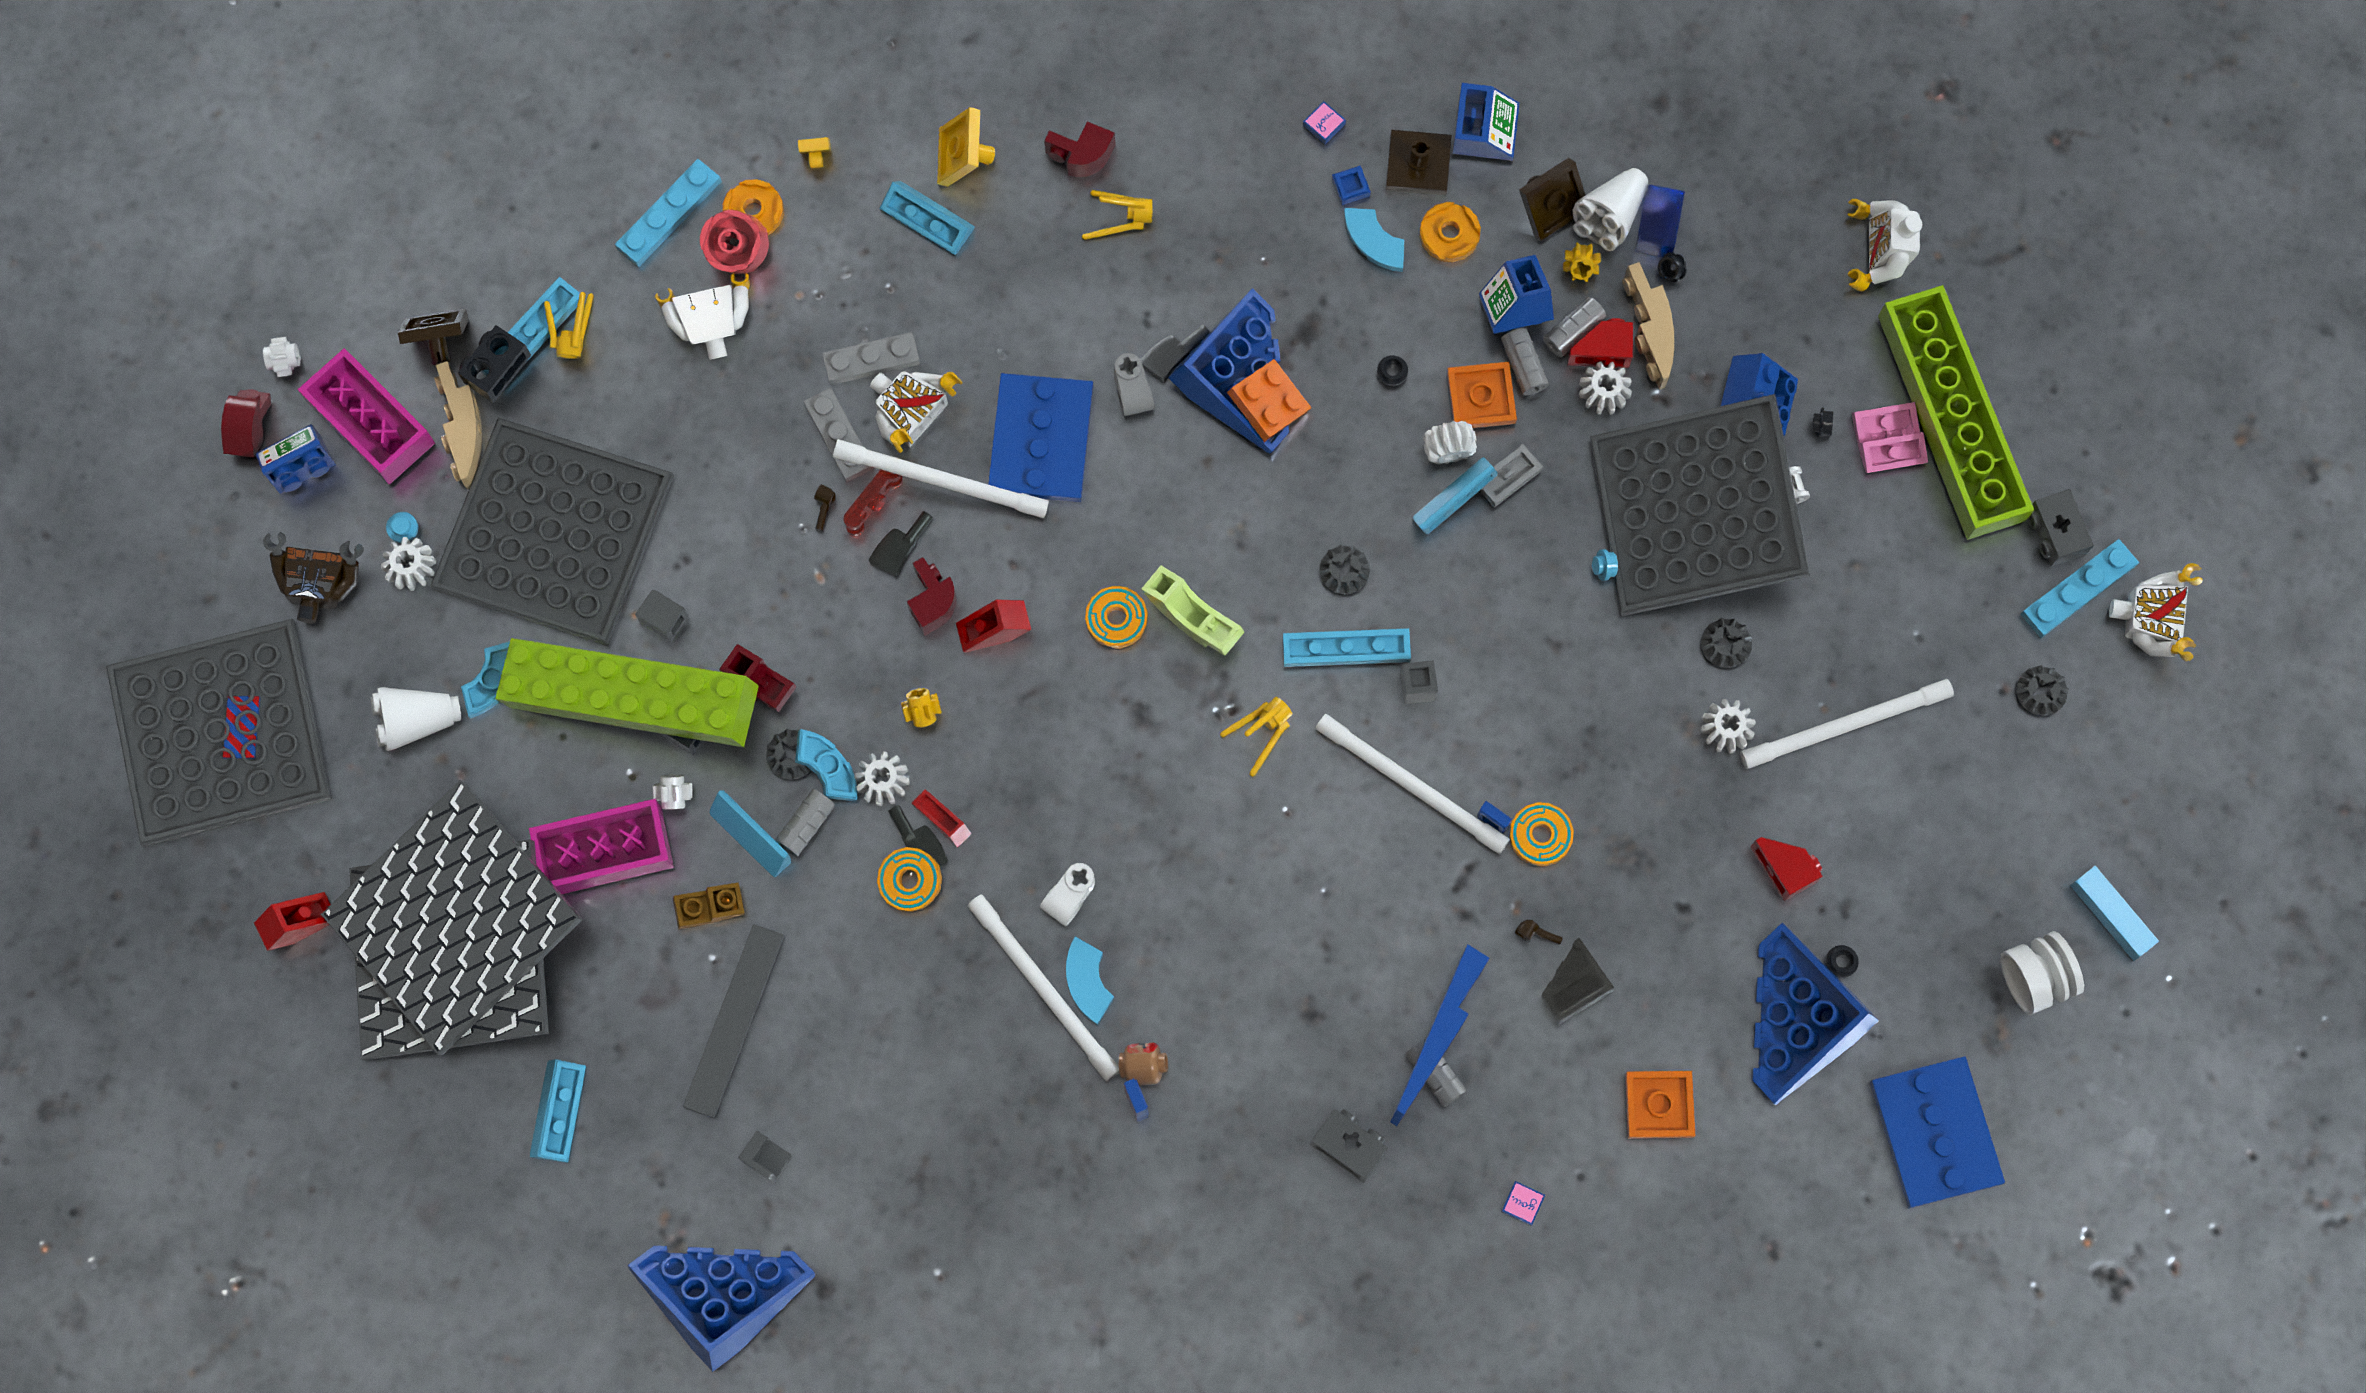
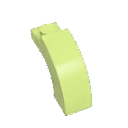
(1190, 613)

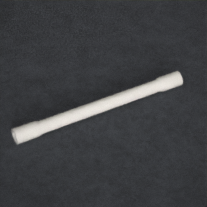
(1019, 501)
(1770, 750)
(1482, 831)
(1096, 1054)

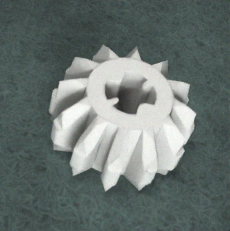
(1611, 380)
(1450, 442)
(400, 555)
(1725, 715)
(882, 789)

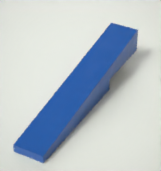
(1444, 1027)

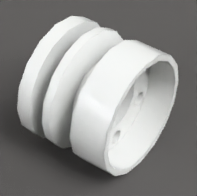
(2042, 973)

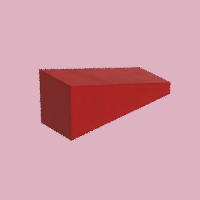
(941, 818)

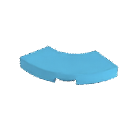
(1373, 240)
(482, 690)
(828, 764)
(1084, 980)

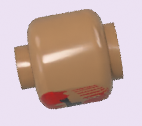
(1143, 1063)

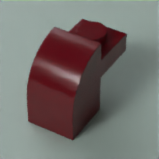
(1085, 155)
(243, 422)
(937, 603)
(773, 688)

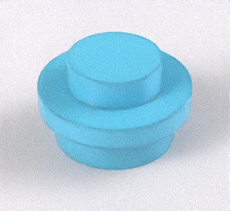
(401, 525)
(1605, 564)

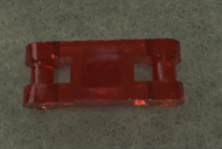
(870, 500)

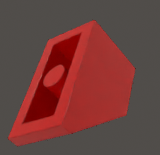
(1605, 343)
(993, 625)
(1787, 866)
(292, 920)

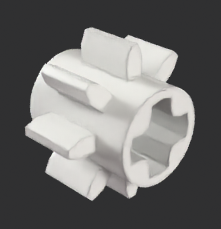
(281, 356)
(672, 791)

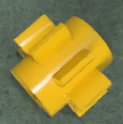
(1582, 270)
(921, 707)

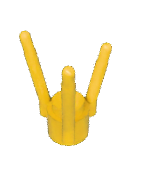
(1137, 209)
(570, 343)
(1271, 715)

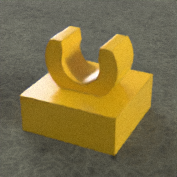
(814, 148)

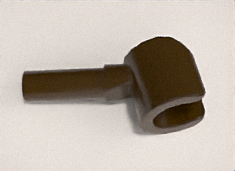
(827, 497)
(1529, 927)

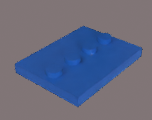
(1041, 436)
(1937, 1132)

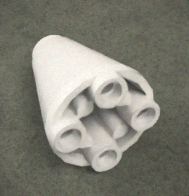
(1610, 209)
(411, 715)

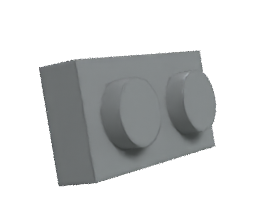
(1512, 474)

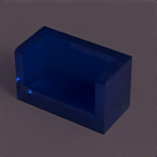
(1659, 221)

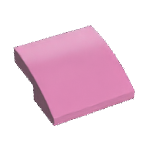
(1889, 437)

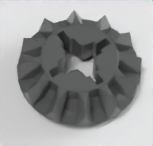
(1351, 581)
(1718, 653)
(2040, 703)
(775, 753)

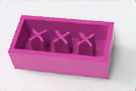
(366, 416)
(603, 846)

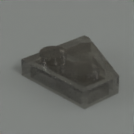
(1576, 984)

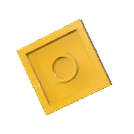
(960, 147)

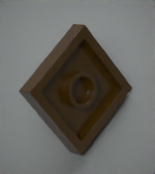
(1418, 162)
(1552, 197)
(434, 330)

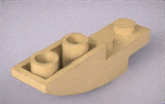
(1656, 334)
(464, 426)

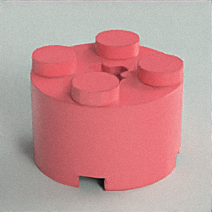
(726, 257)

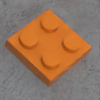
(1482, 394)
(1269, 400)
(1660, 1104)

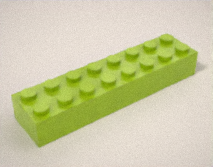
(1955, 412)
(627, 692)

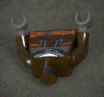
(313, 576)

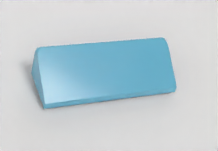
(926, 217)
(1455, 495)
(749, 834)
(2114, 913)
(557, 1111)

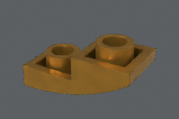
(708, 906)

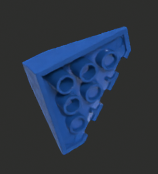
(1226, 357)
(1804, 1015)
(720, 1299)

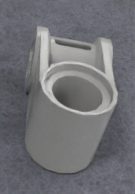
(1132, 389)

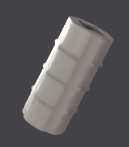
(1574, 327)
(1524, 361)
(805, 822)
(1442, 1080)

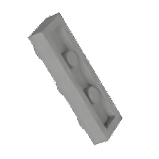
(871, 358)
(834, 425)

